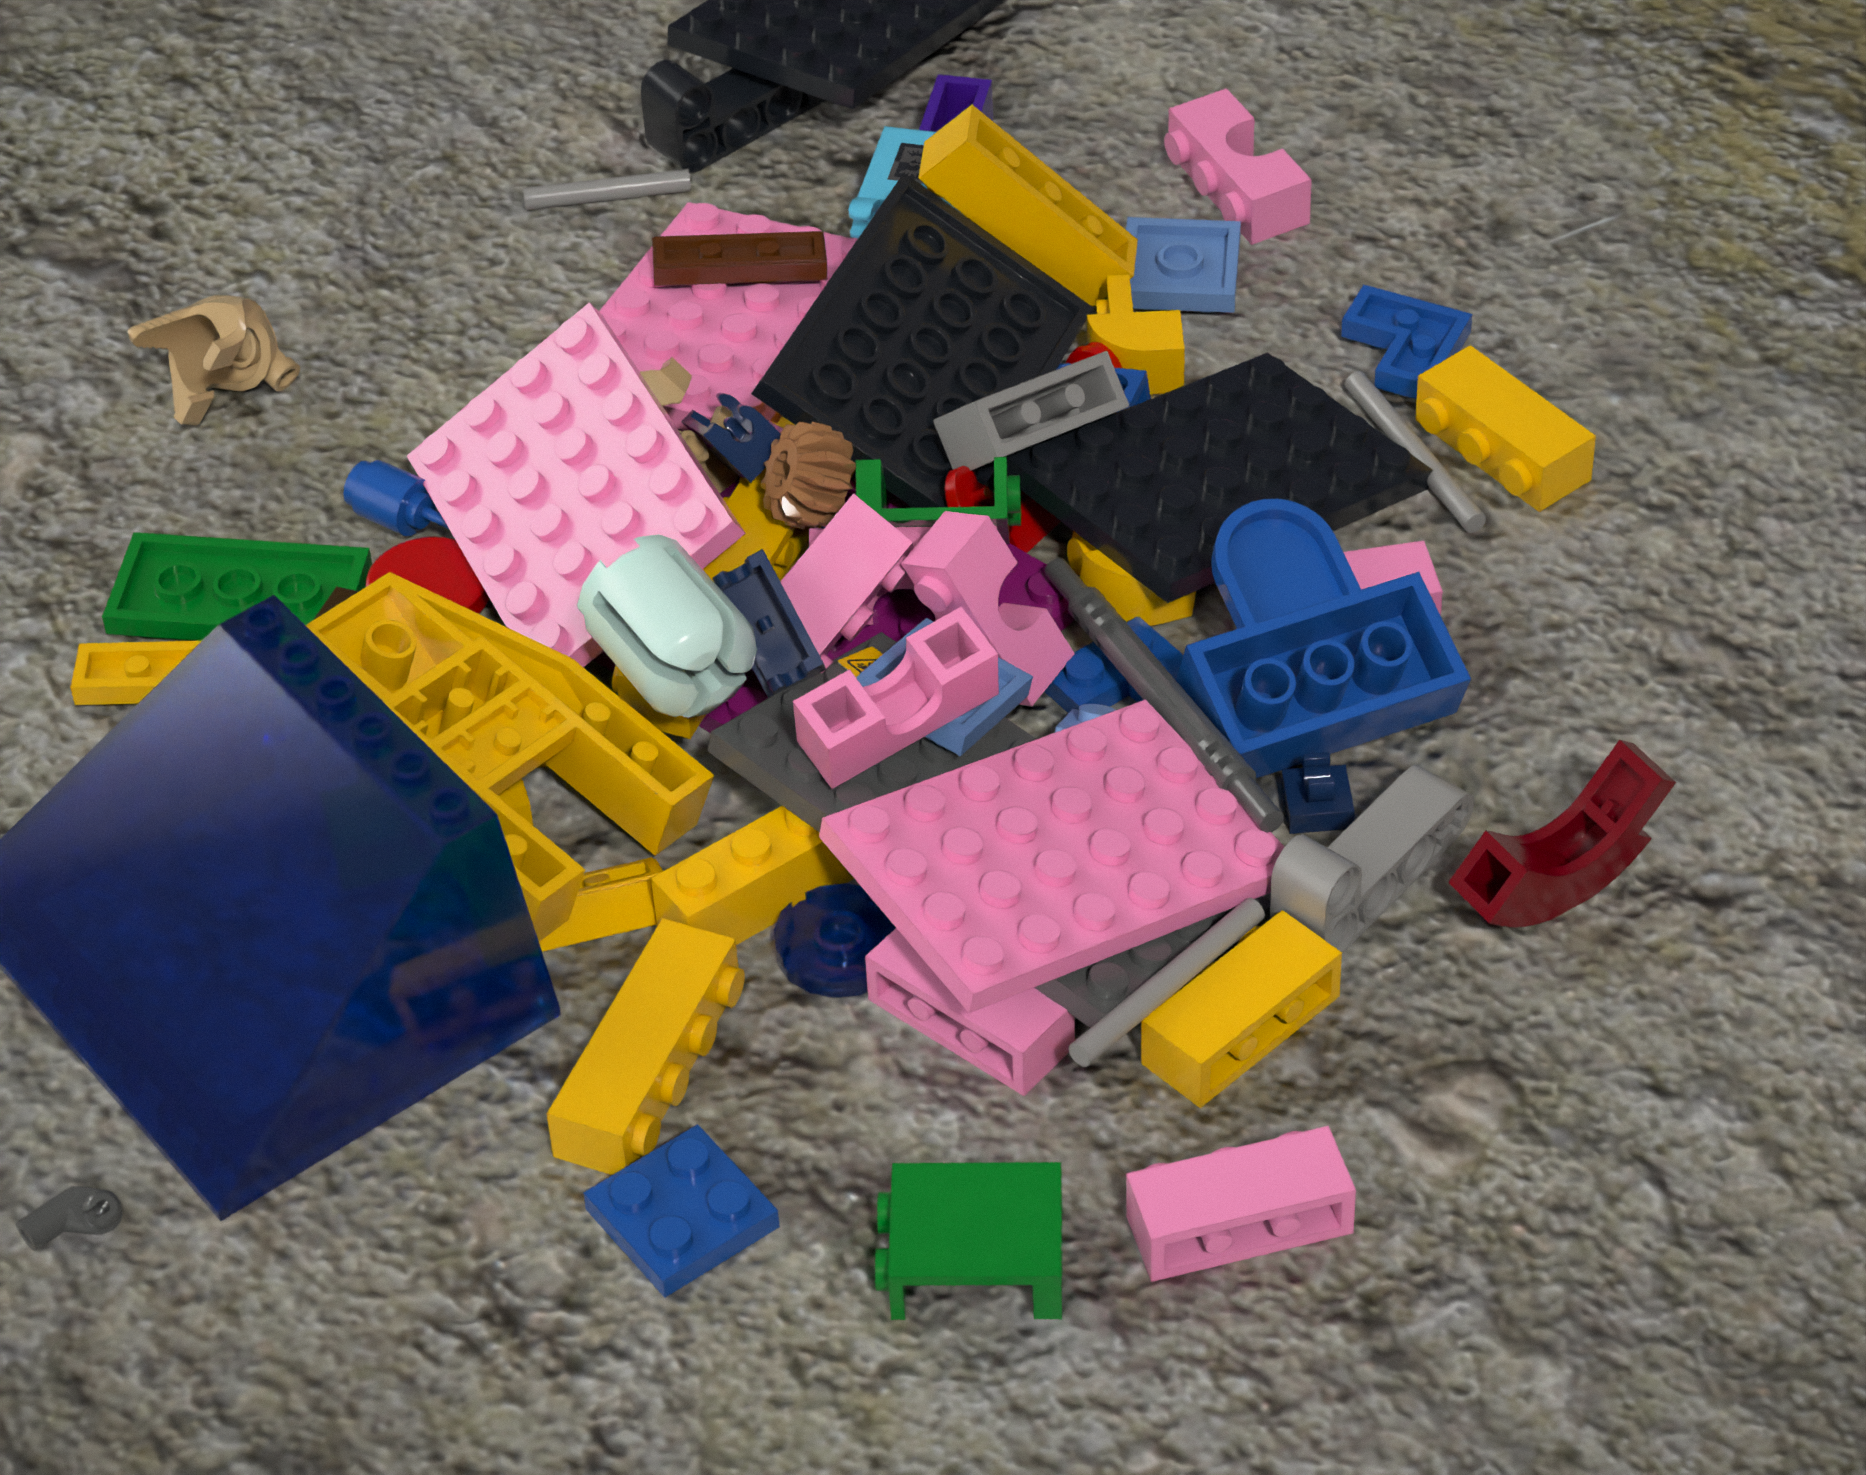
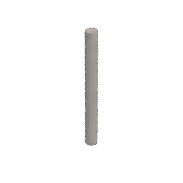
(1399, 431)
(1166, 982)

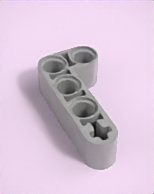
(1373, 861)

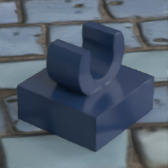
(1317, 796)

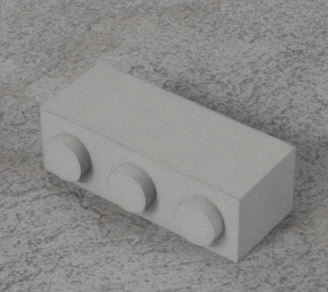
(1031, 412)

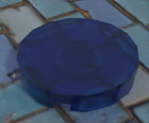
(826, 940)

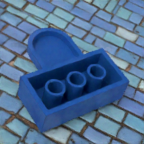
(1311, 650)

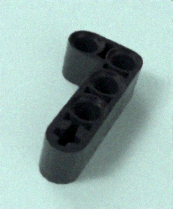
(707, 121)

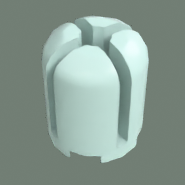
(668, 628)

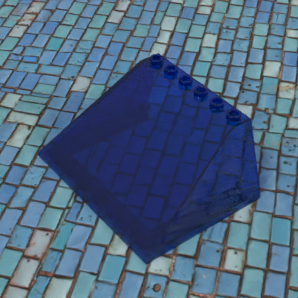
(268, 913)

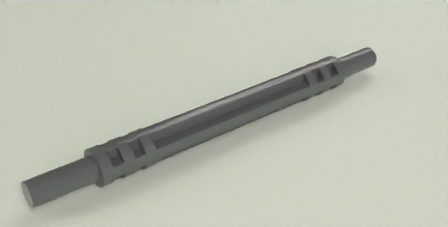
(1163, 693)

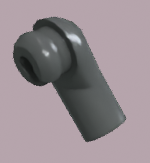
(72, 1211)

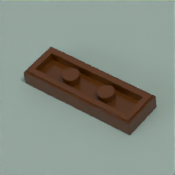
(739, 258)

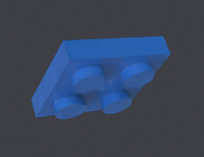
(681, 1210)

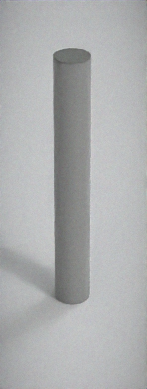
(607, 189)

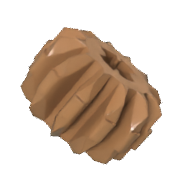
(808, 475)

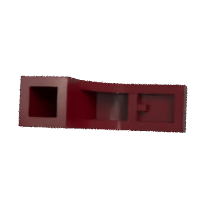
(1572, 857)

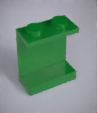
(1005, 513)
(972, 1229)

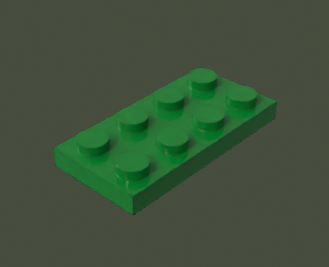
(195, 582)

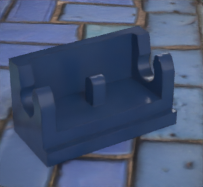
(743, 440)
(783, 645)

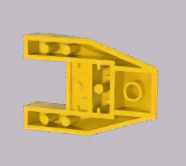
(504, 707)

